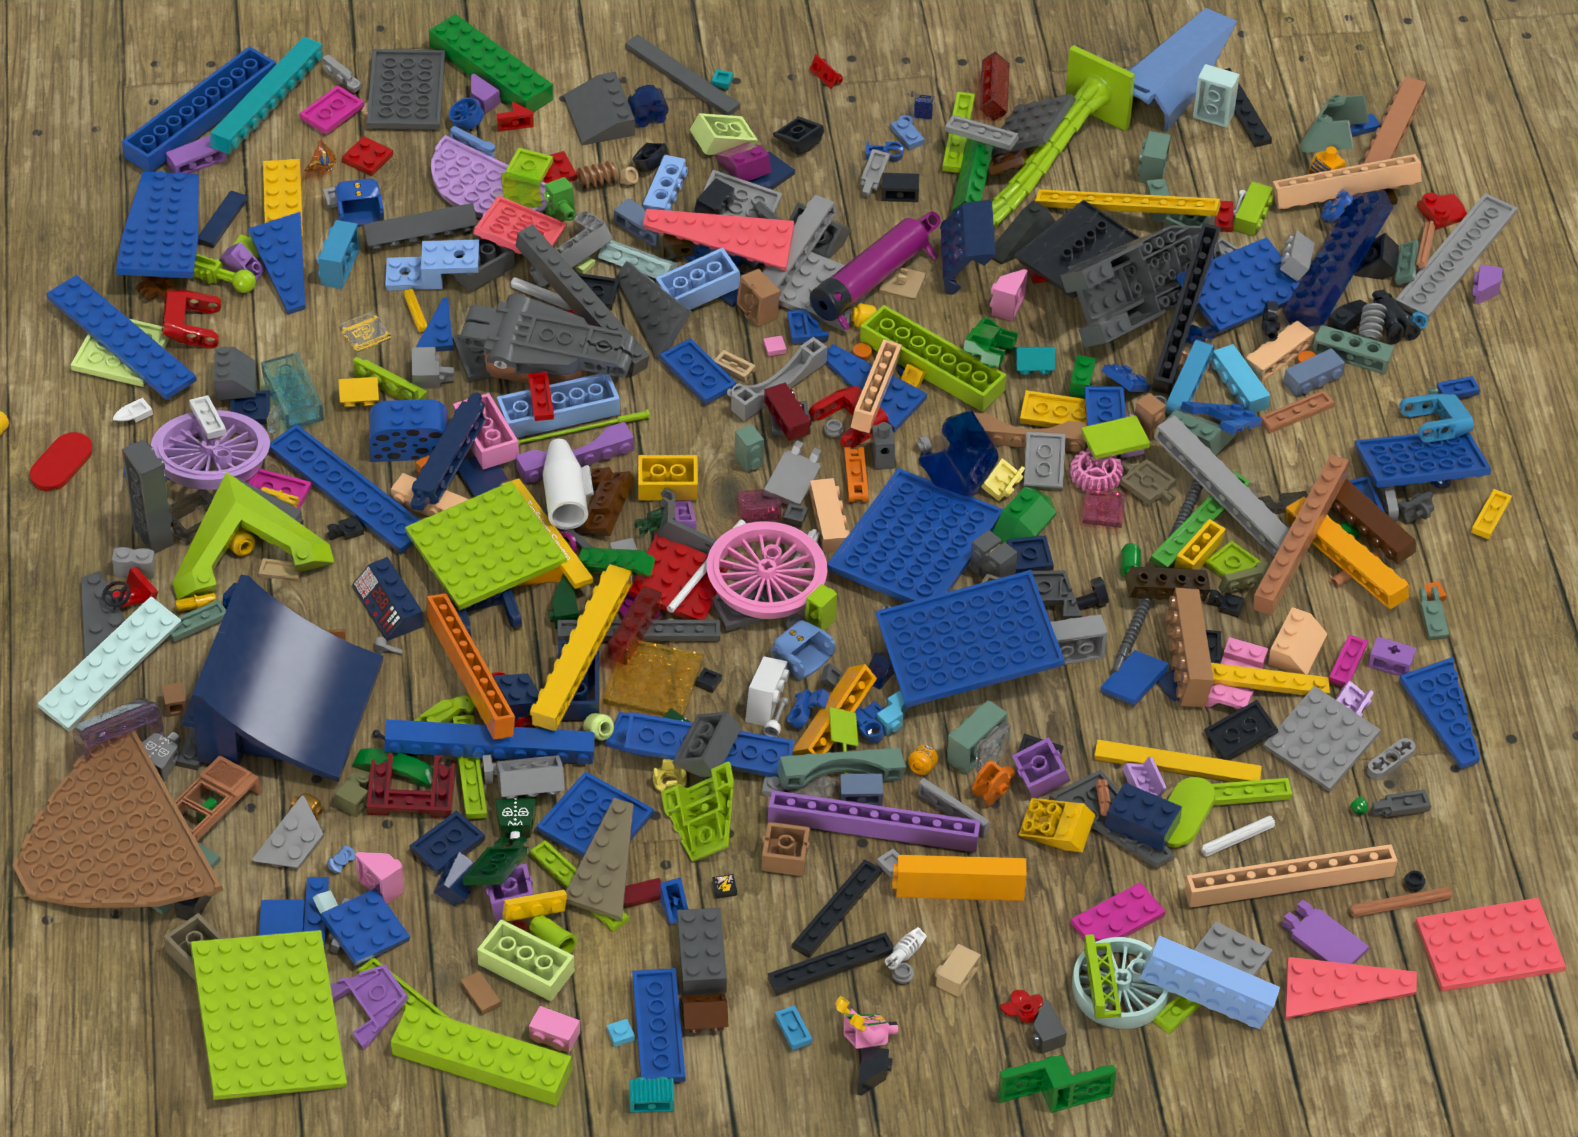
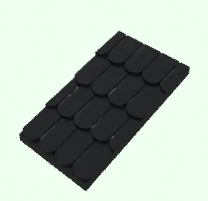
(1072, 239)

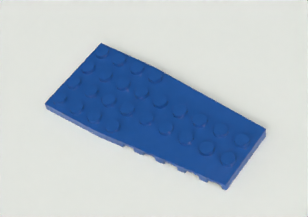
(161, 227)

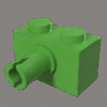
(560, 200)

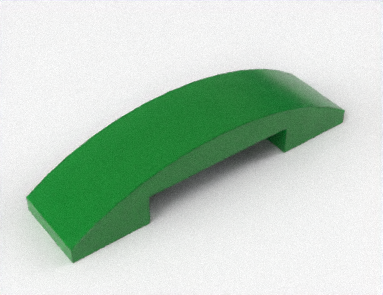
(403, 765)

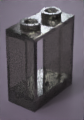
(183, 507)

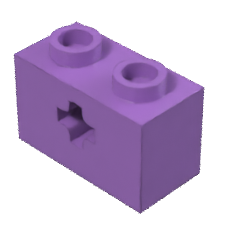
(1392, 656)

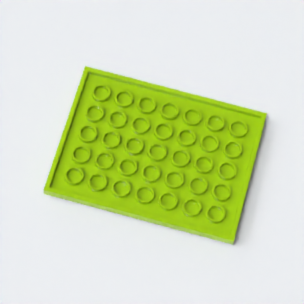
(267, 1015)

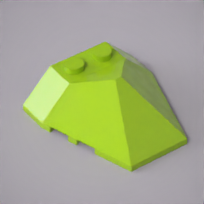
(702, 812)

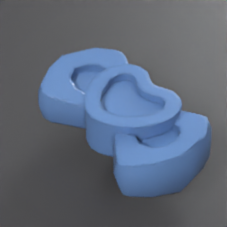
(341, 858)

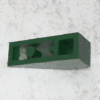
(564, 603)

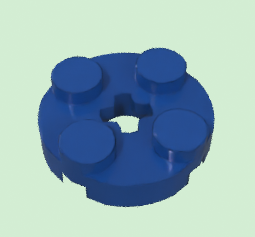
(1334, 208)

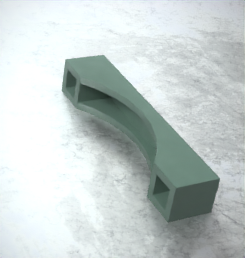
(801, 769)

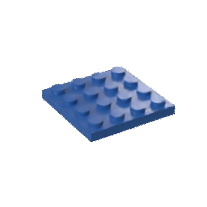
(581, 811)

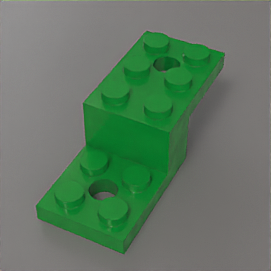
(1056, 1083)

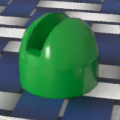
(1359, 806)

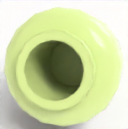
(599, 724)

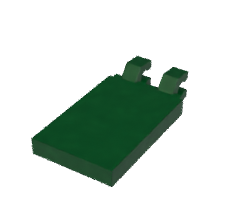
(496, 863)

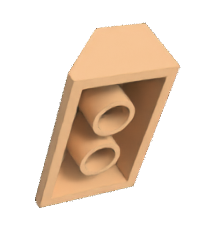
(1297, 643)

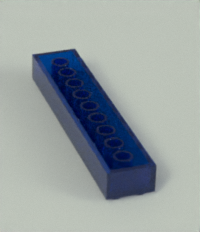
(1338, 259)

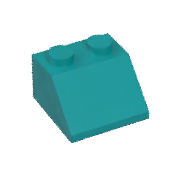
(1034, 359)

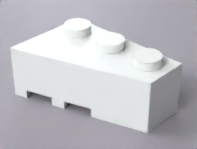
(765, 690)

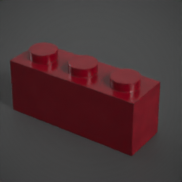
(787, 411)

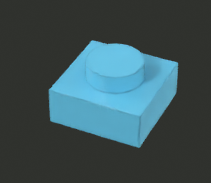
(620, 1032)

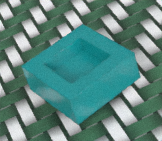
(722, 79)

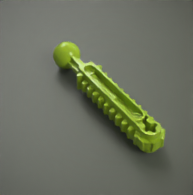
(212, 271)

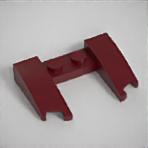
(383, 799)

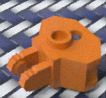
(992, 782)

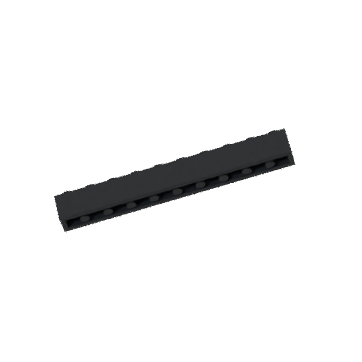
(1186, 308)

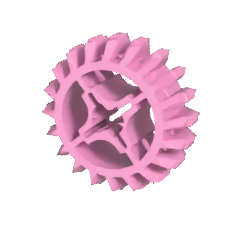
(1096, 475)

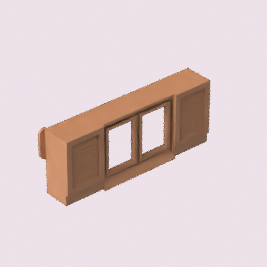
(224, 779)

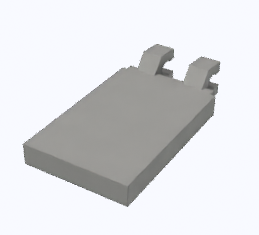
(793, 475)

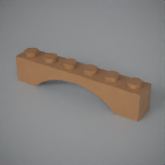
(1009, 435)

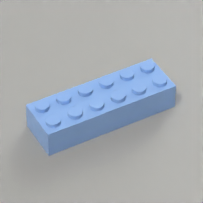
(572, 403)
(1209, 982)

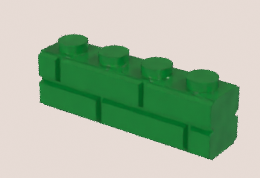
(598, 559)

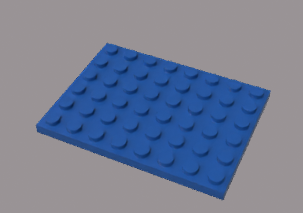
(913, 539)
(969, 638)

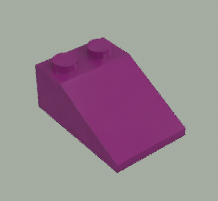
(745, 161)

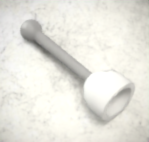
(775, 727)

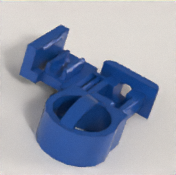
(889, 146)
(800, 713)
(867, 721)

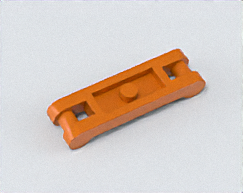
(856, 474)

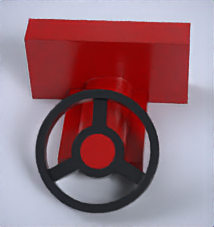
(135, 590)

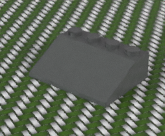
(600, 110)

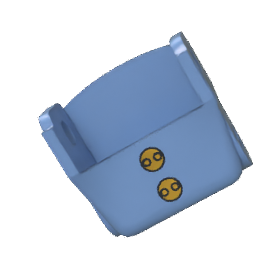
(803, 649)

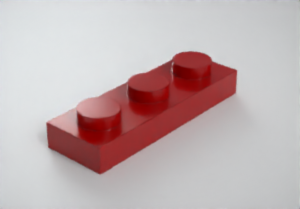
(541, 396)

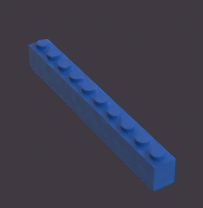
(476, 741)

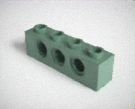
(1354, 349)

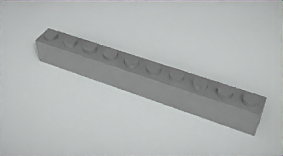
(1222, 484)

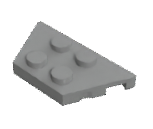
(292, 839)

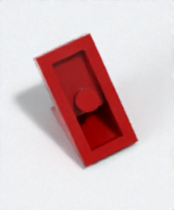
(517, 119)

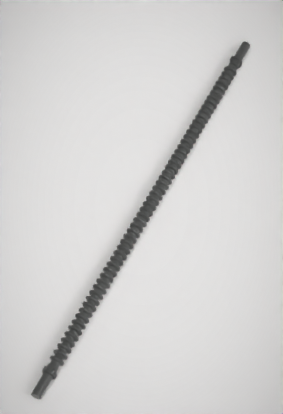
(1144, 605)

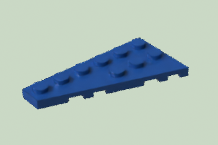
(282, 256)
(900, 397)

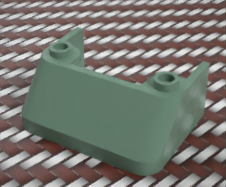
(1334, 122)

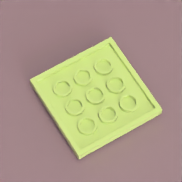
(98, 361)

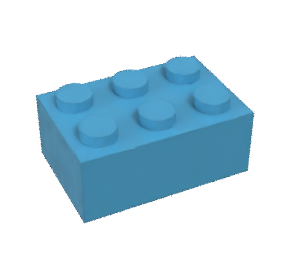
(338, 254)

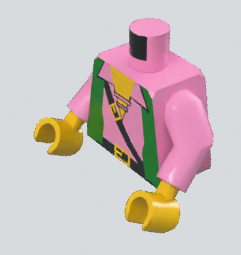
(865, 1029)

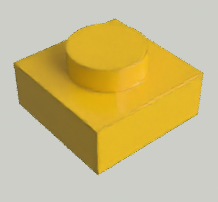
(913, 375)

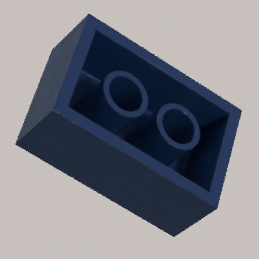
(1143, 816)

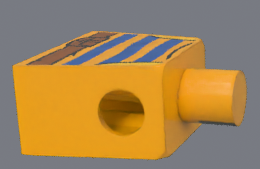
(1326, 161)

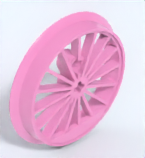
(768, 570)

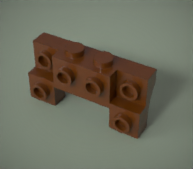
(607, 502)

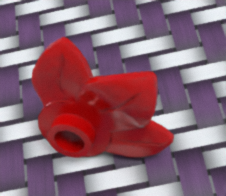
(1023, 1005)

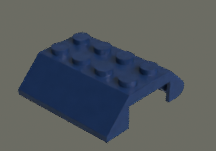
(966, 237)

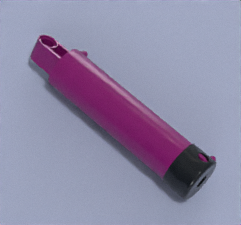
(872, 267)

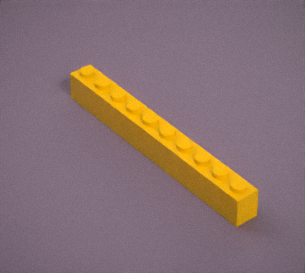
(581, 648)

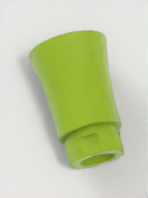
(552, 933)

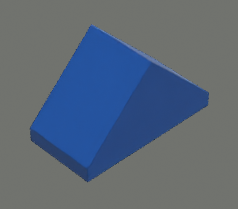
(672, 898)

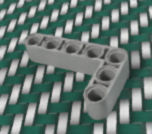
(592, 237)

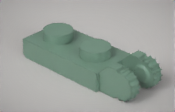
(1433, 615)

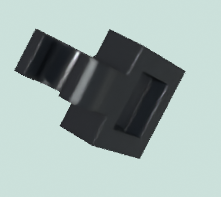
(347, 528)
(1228, 604)

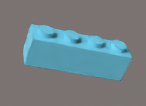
(1240, 379)

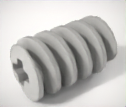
(1372, 321)

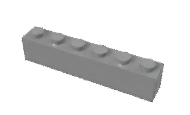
(806, 234)

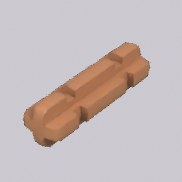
(1103, 796)

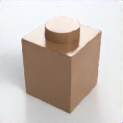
(174, 699)

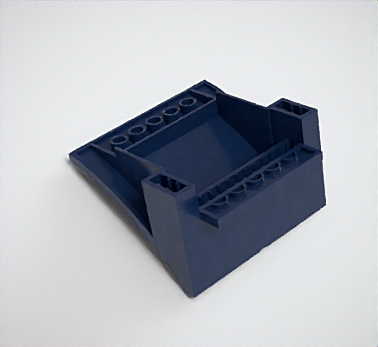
(279, 688)

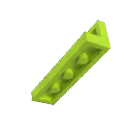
(388, 381)
(1096, 980)

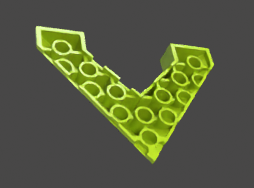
(236, 508)

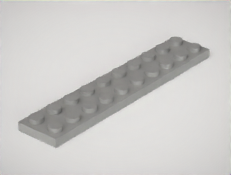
(1456, 255)

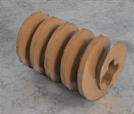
(597, 173)

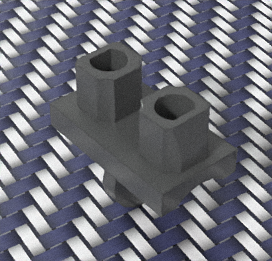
(1419, 506)

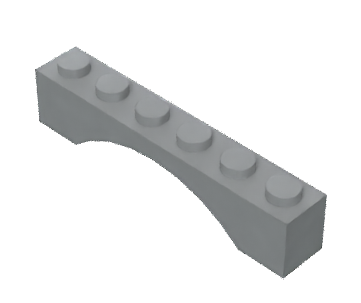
(805, 361)

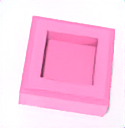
(774, 346)

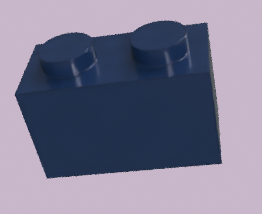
(451, 884)

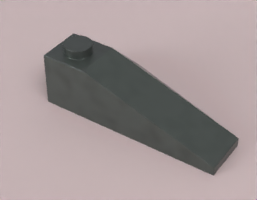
(1022, 230)

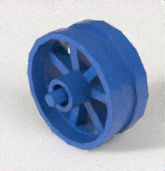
(466, 113)

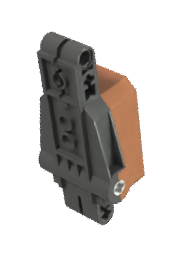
(538, 338)

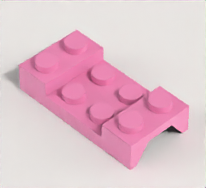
(1237, 654)

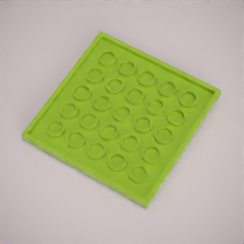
(485, 545)

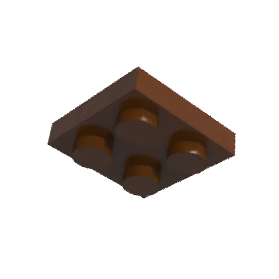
(1007, 160)

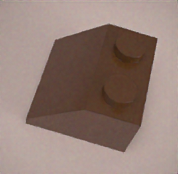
(705, 1012)

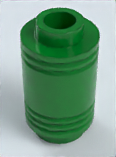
(1130, 557)

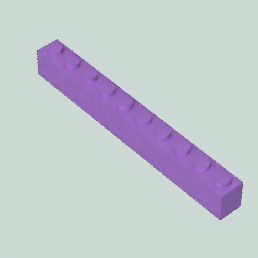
(874, 821)

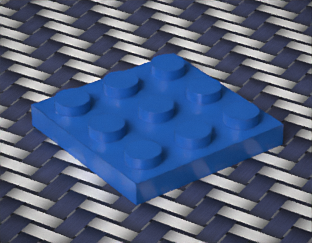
(365, 927)

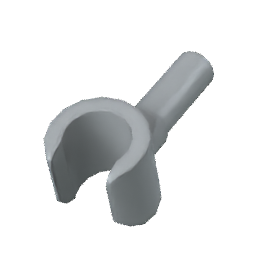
(381, 647)

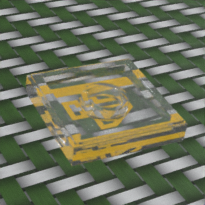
(365, 331)

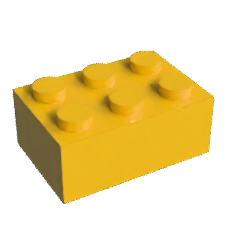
(669, 472)

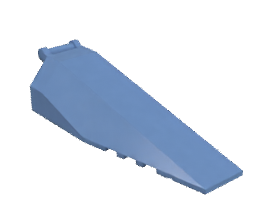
(1174, 66)

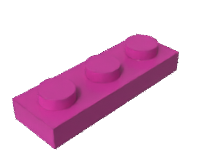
(1348, 660)

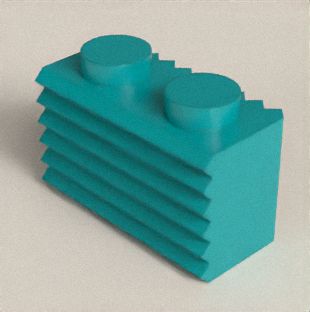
(651, 1094)

